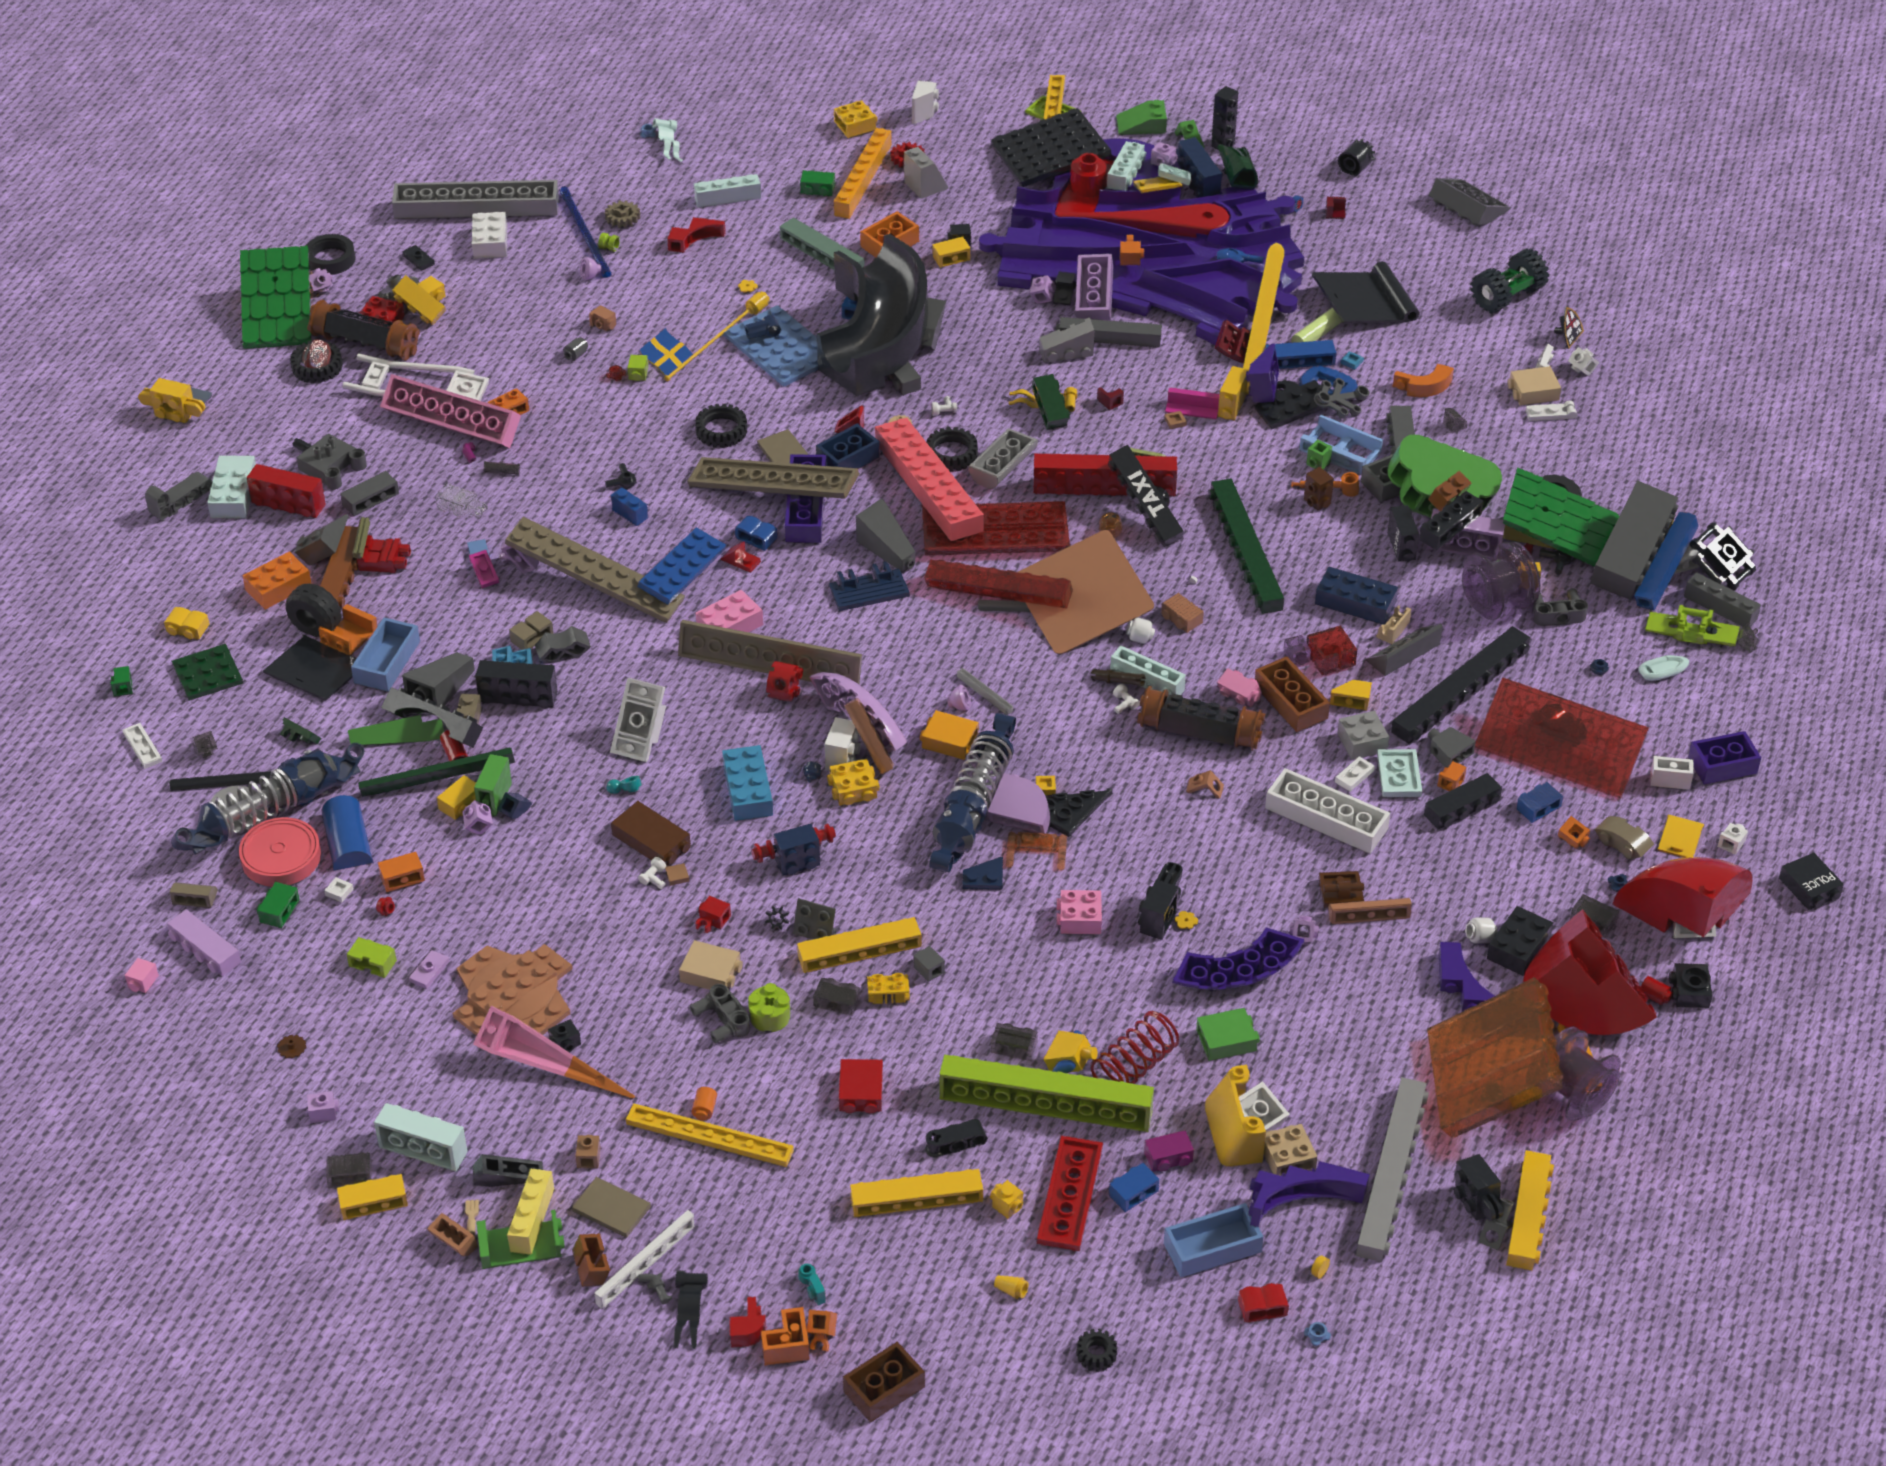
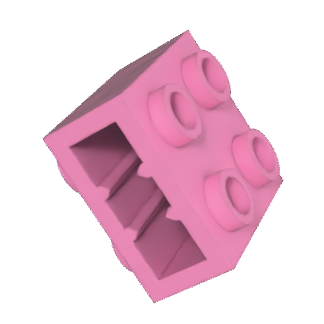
(1079, 912)

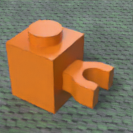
(1131, 251)
(822, 1325)

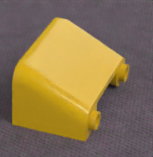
(1235, 1137)

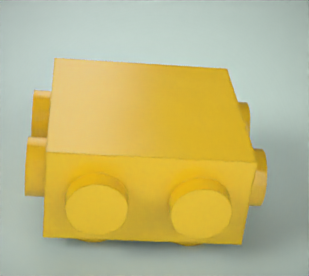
(853, 782)

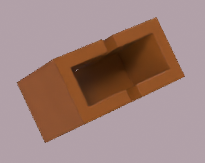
(1449, 490)
(587, 1253)

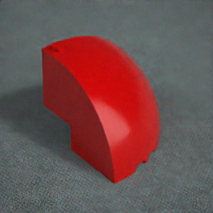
(1686, 891)
(1588, 981)

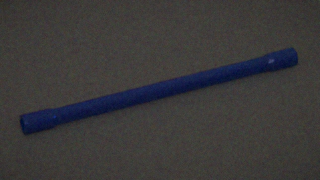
(567, 197)

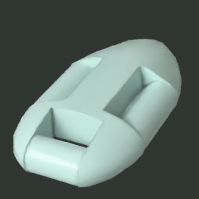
(1663, 667)

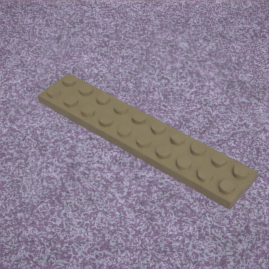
(773, 477)
(588, 567)
(759, 651)

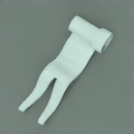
(666, 134)

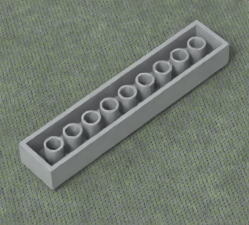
(468, 198)

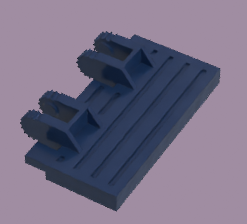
(868, 590)

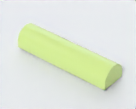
(1318, 327)

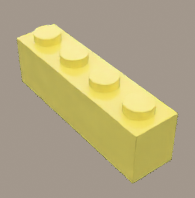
(530, 1211)

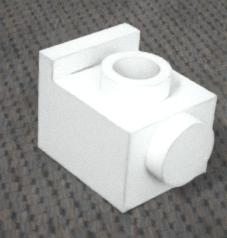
(1734, 834)

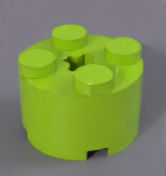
(769, 1008)

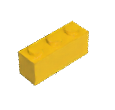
(418, 300)
(372, 1196)

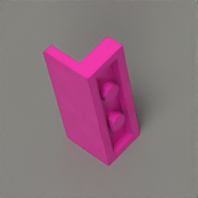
(1193, 403)

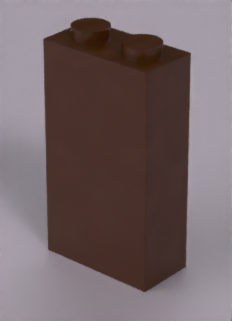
(650, 833)

